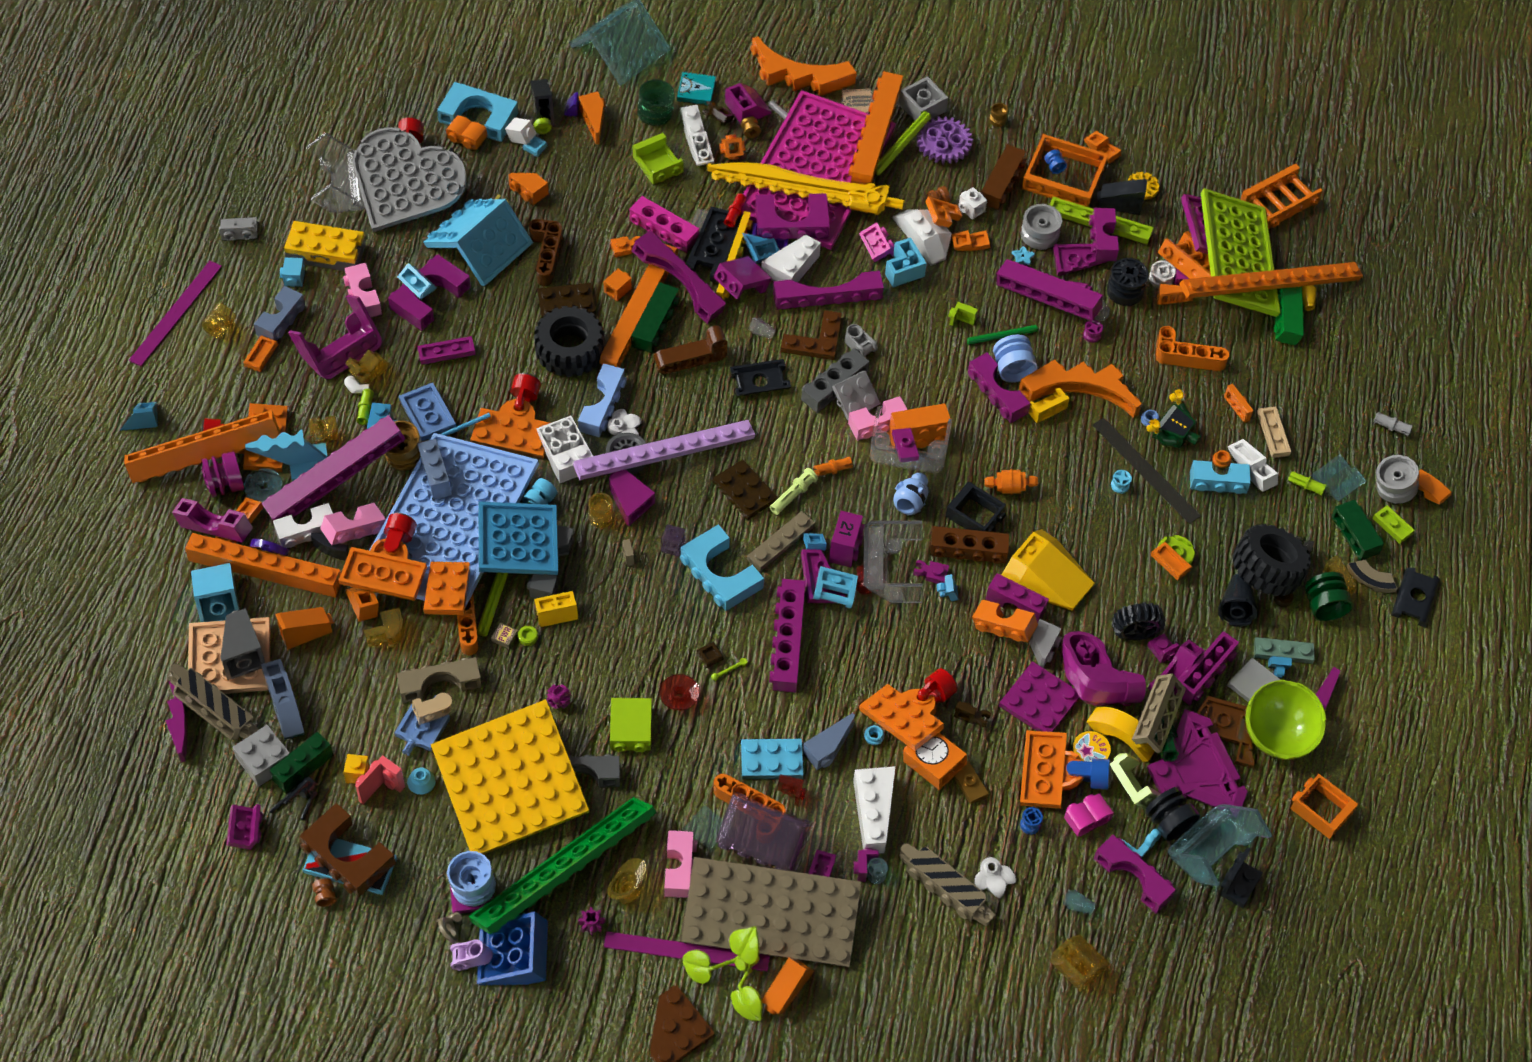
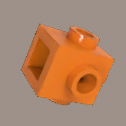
(739, 147)

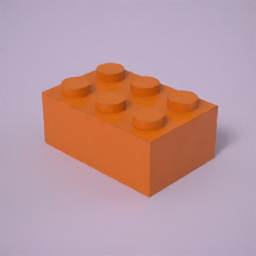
(925, 423)

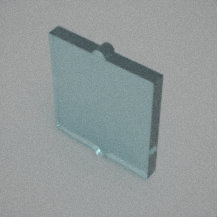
(705, 827)

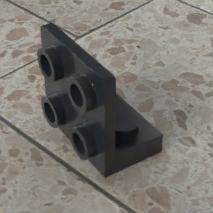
(1240, 880)

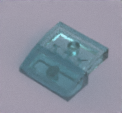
(1339, 477)

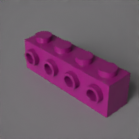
(1208, 666)

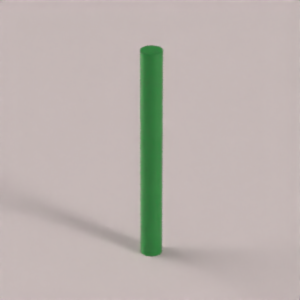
(999, 335)

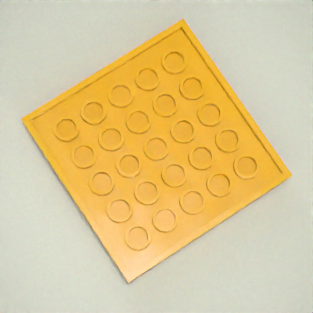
(509, 778)

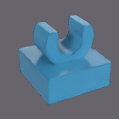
(948, 588)
(1280, 665)

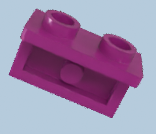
(244, 826)

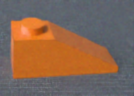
(592, 110)

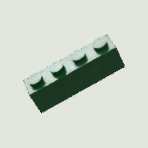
(655, 317)

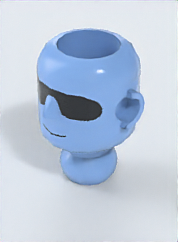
(911, 494)

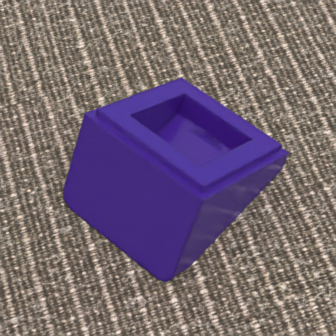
(572, 105)

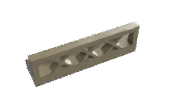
(1156, 708)

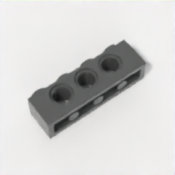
(820, 391)

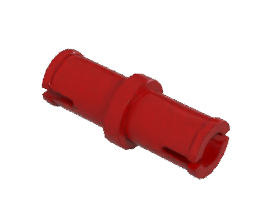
(735, 210)

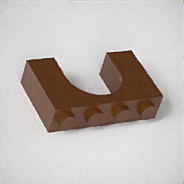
(357, 874)

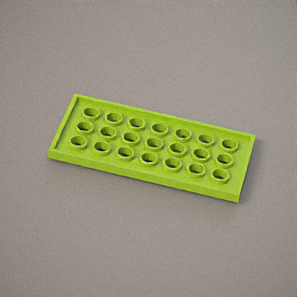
(1232, 218)

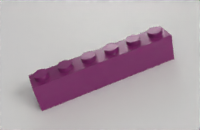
(1049, 290)

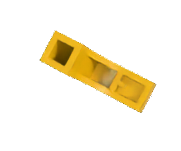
(1120, 725)

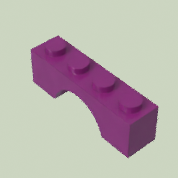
(1011, 404)
(193, 516)
(1117, 856)

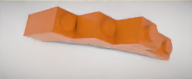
(798, 75)
(1080, 379)

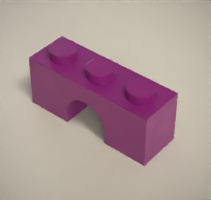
(1103, 246)
(1007, 591)

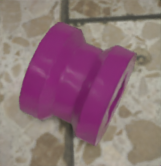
(1096, 329)

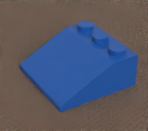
(517, 952)

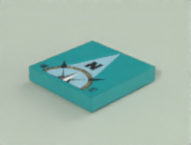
(696, 88)

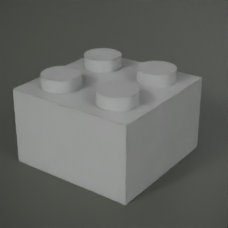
(922, 97)
(259, 754)

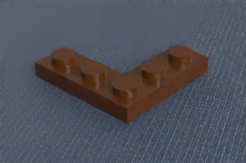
(820, 348)

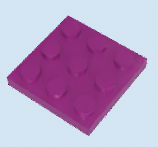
(1039, 699)

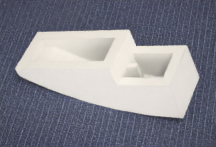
(1260, 473)

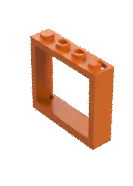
(1053, 189)

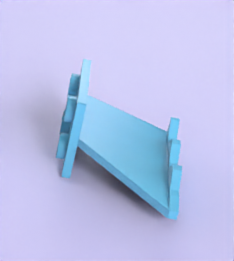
(290, 450)

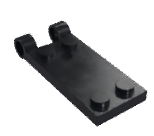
(713, 237)

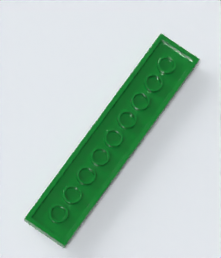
(562, 865)

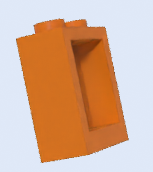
(1333, 794)

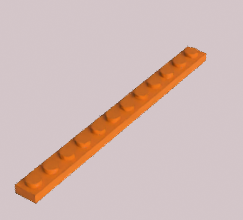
(1270, 280)

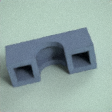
(274, 325)
(435, 469)

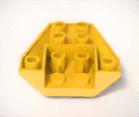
(1049, 570)

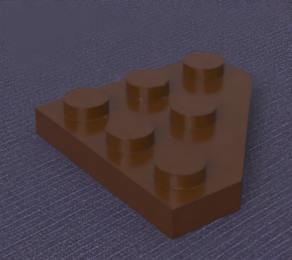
(677, 1027)

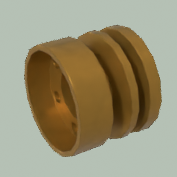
(405, 454)

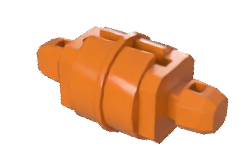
(1011, 481)

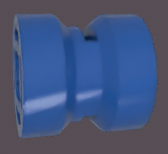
(1056, 162)
(1028, 824)

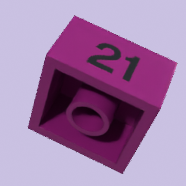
(847, 539)

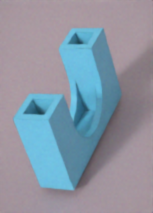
(465, 97)
(725, 590)

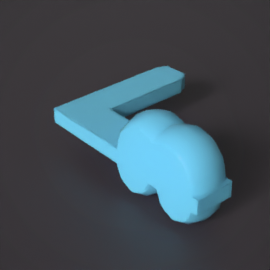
(1148, 843)

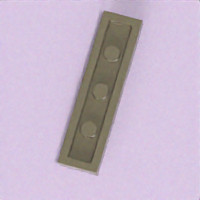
(780, 541)

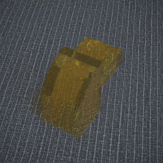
(368, 368)
(390, 632)

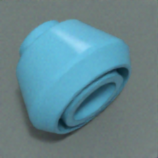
(421, 781)

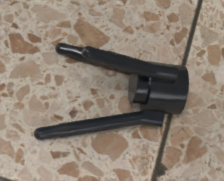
(305, 789)

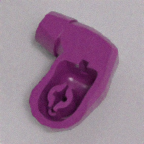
(1093, 675)

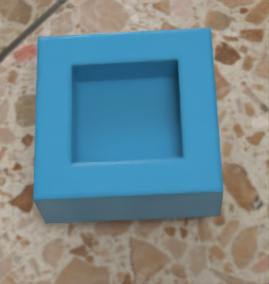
(814, 541)

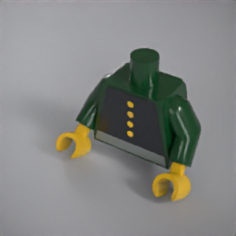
(1175, 425)

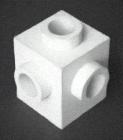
(972, 203)

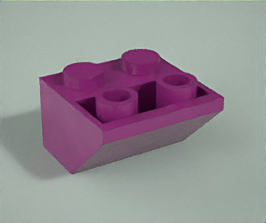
(745, 102)

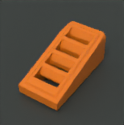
(1171, 294)

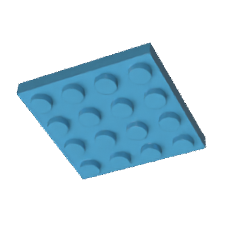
(517, 538)

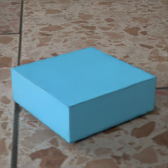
(535, 146)

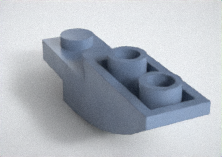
(283, 699)

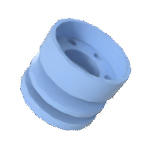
(1014, 358)
(469, 868)

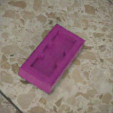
(905, 445)

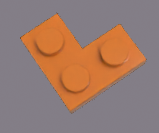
(943, 212)

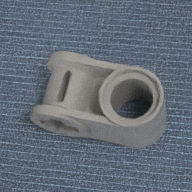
(859, 340)

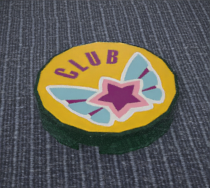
(1091, 745)

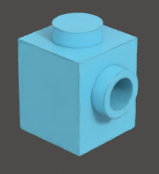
(293, 272)

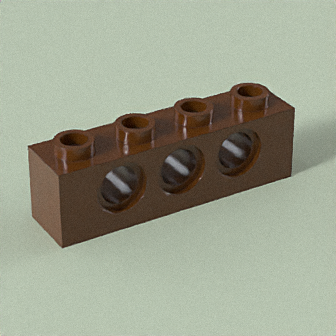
(962, 538)

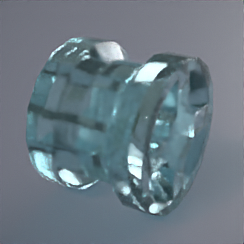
(877, 865)

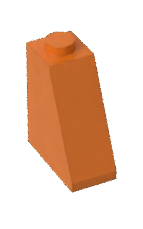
(303, 625)
(786, 985)

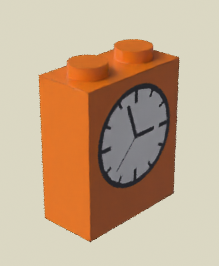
(936, 760)

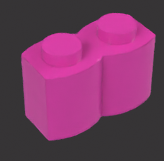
(1088, 815)

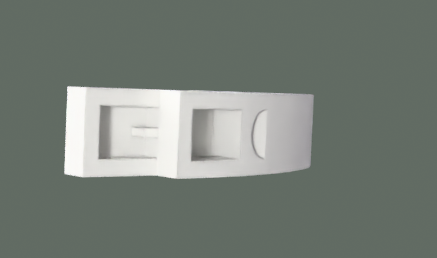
(696, 136)

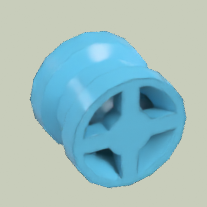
(1124, 478)

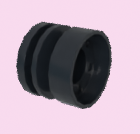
(1127, 282)
(1172, 813)

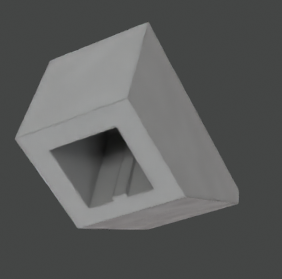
(1044, 640)

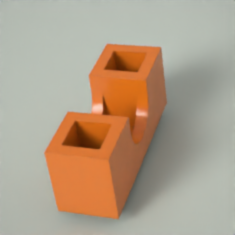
(1017, 627)

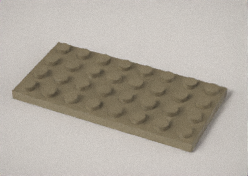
(793, 911)

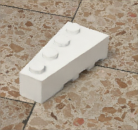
(873, 800)

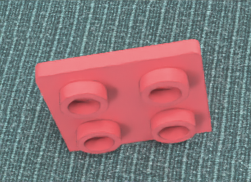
(380, 772)

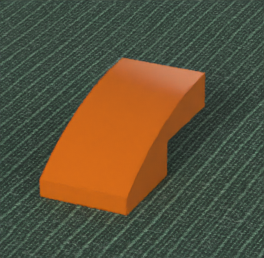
(1101, 143)
(970, 242)
(1433, 488)

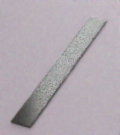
(1146, 470)

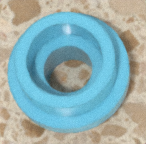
(874, 730)

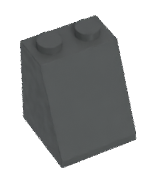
(240, 646)

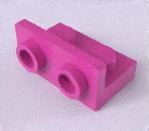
(876, 242)

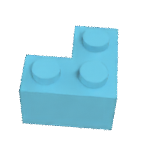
(906, 265)

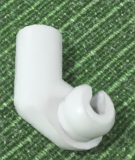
(353, 386)

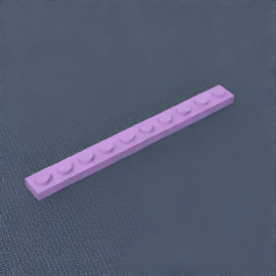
(663, 449)

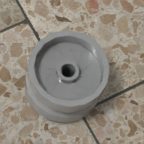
(1041, 226)
(1397, 479)

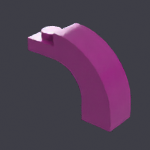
(1182, 661)

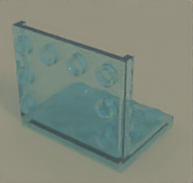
(625, 40)

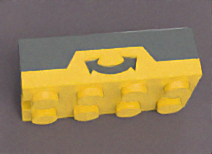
(325, 245)

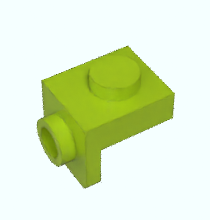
(964, 313)

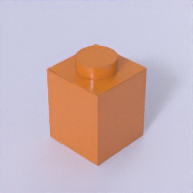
(617, 284)

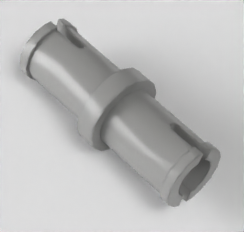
(1393, 423)

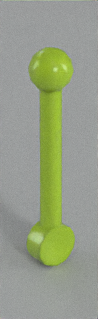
(715, 676)

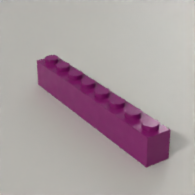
(334, 469)

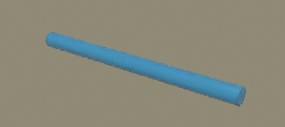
(467, 424)

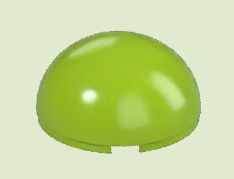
(1285, 719)

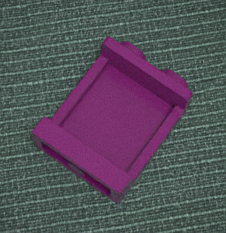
(742, 275)

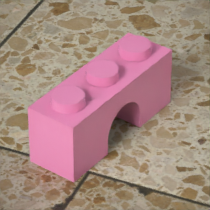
(359, 279)
(862, 421)
(340, 529)
(679, 847)

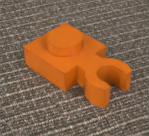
(622, 246)

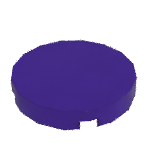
(269, 546)

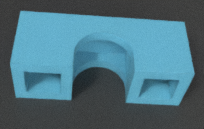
(1205, 478)

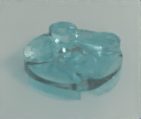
(264, 476)

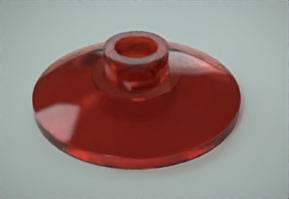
(676, 685)

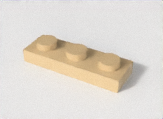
(1273, 432)

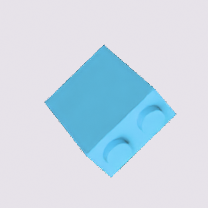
(214, 592)

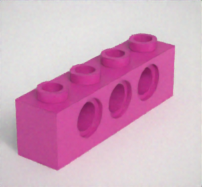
(664, 224)

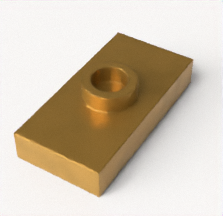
(970, 784)

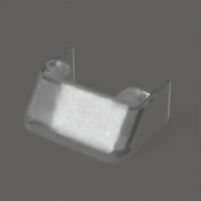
(338, 161)
(929, 461)
(886, 538)

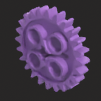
(944, 140)

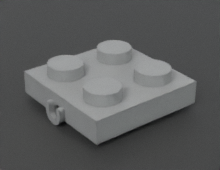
(855, 393)

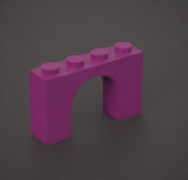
(772, 226)
(441, 274)

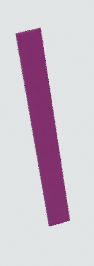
(175, 313)
(674, 949)

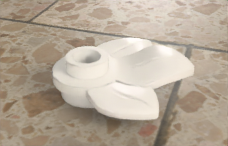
(623, 422)
(996, 879)

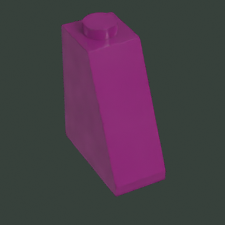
(630, 495)

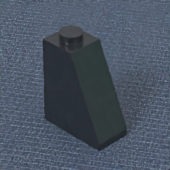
(542, 100)
(1123, 196)

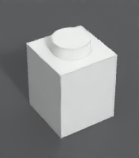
(520, 131)

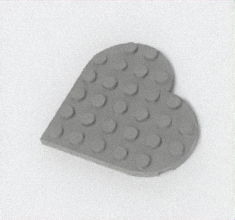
(403, 179)

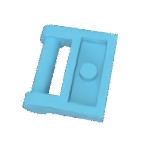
(838, 582)

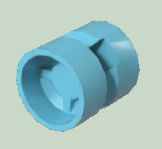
(541, 493)

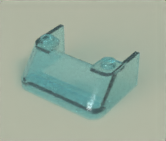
(1214, 837)

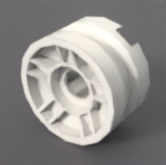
(1162, 273)

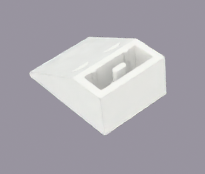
(563, 446)

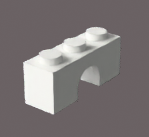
(291, 533)

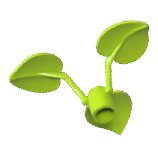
(745, 945)

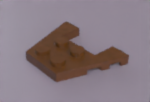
(1230, 724)

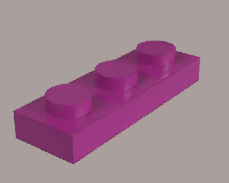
(446, 350)

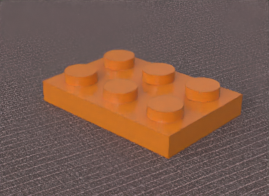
(447, 588)

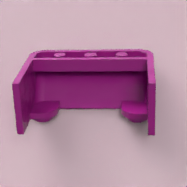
(360, 338)

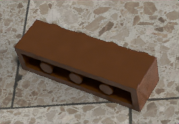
(1003, 176)

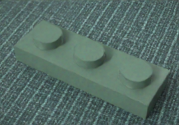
(1299, 651)

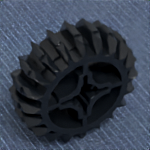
(1138, 621)

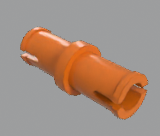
(833, 466)

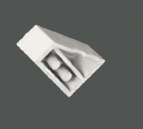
(792, 260)

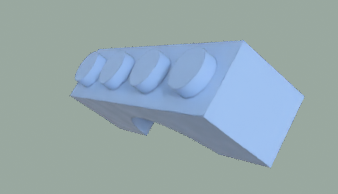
(594, 418)

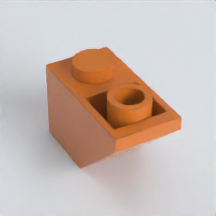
(529, 186)
(363, 603)

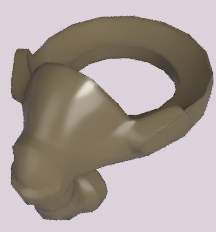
(446, 925)

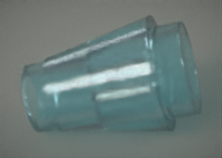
(1078, 902)

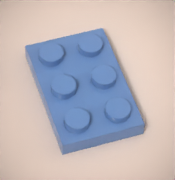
(427, 411)

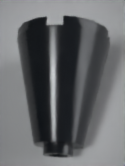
(1238, 603)

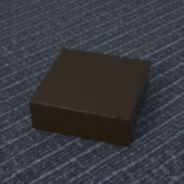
(710, 654)

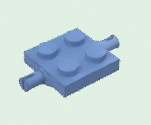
(420, 735)

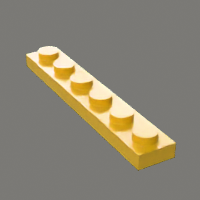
(737, 247)

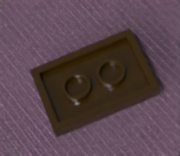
(566, 295)
(745, 489)

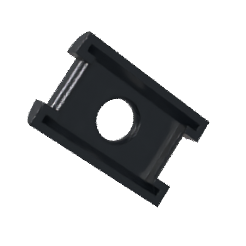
(770, 370)
(1409, 606)

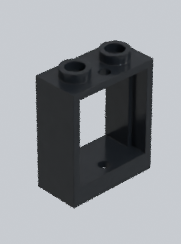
(983, 498)

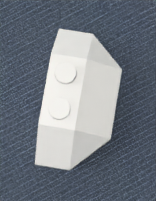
(928, 237)

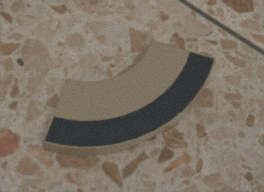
(1372, 578)

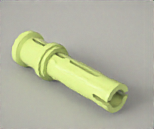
(799, 486)

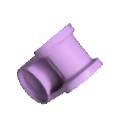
(466, 954)

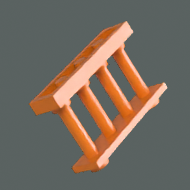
(1278, 182)
(1185, 258)

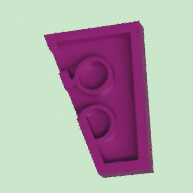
(1073, 258)
(811, 563)

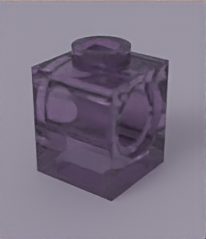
(672, 540)

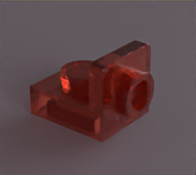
(791, 785)

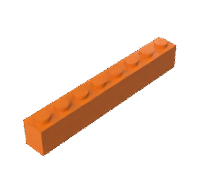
(876, 128)
(195, 447)
(264, 565)

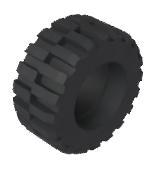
(569, 359)
(1271, 560)

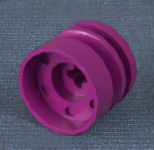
(222, 474)

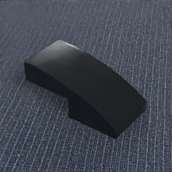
(337, 551)

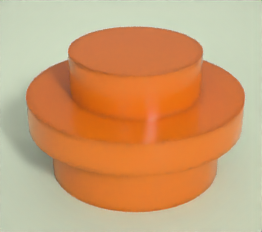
(1221, 459)

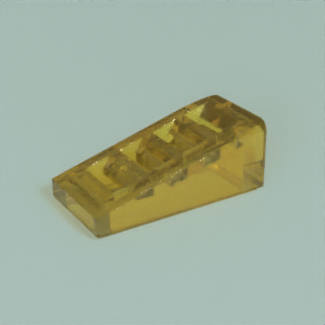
(1336, 565)

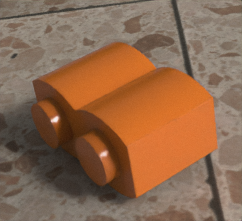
(466, 132)

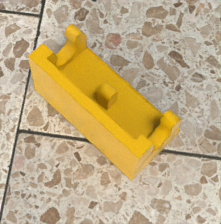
(1049, 406)
(556, 609)

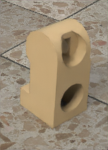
(432, 708)

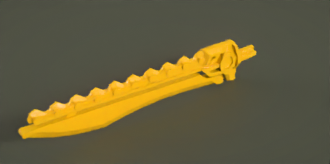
(853, 195)

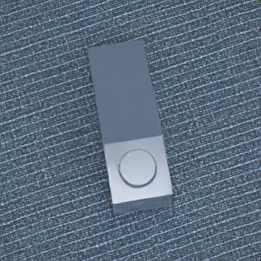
(825, 746)

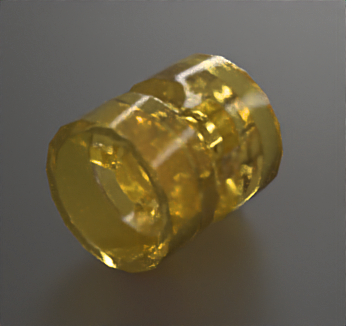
(218, 320)
(330, 428)
(600, 510)

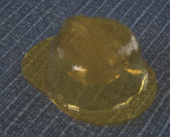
(627, 882)

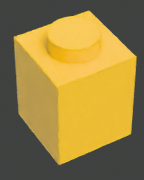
(355, 767)

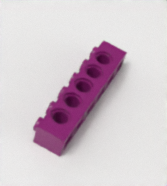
(787, 679)

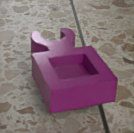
(934, 572)

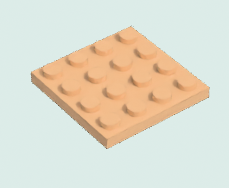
(205, 655)

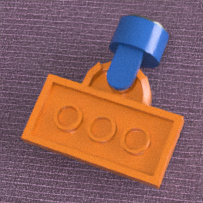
(1052, 769)

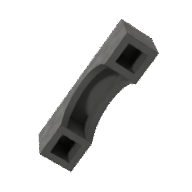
(544, 584)
(602, 768)

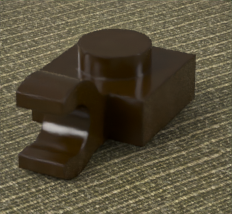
(721, 114)
(969, 714)

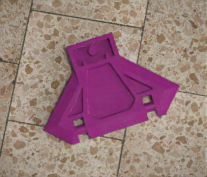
(1201, 766)

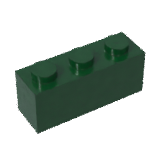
(1357, 530)
(301, 762)

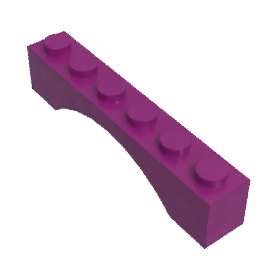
(654, 252)
(793, 294)

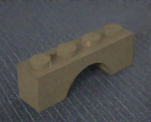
(461, 673)

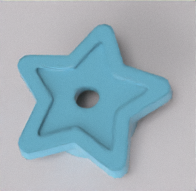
(1023, 260)

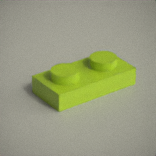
(1393, 524)

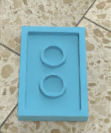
(771, 758)

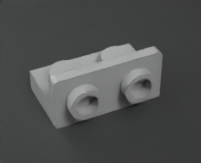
(238, 228)

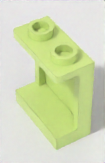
(1123, 768)

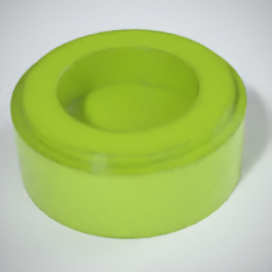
(542, 125)
(528, 635)

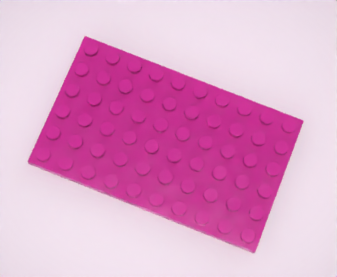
(817, 142)

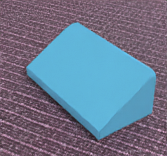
(416, 281)

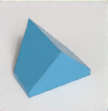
(760, 247)
(143, 416)

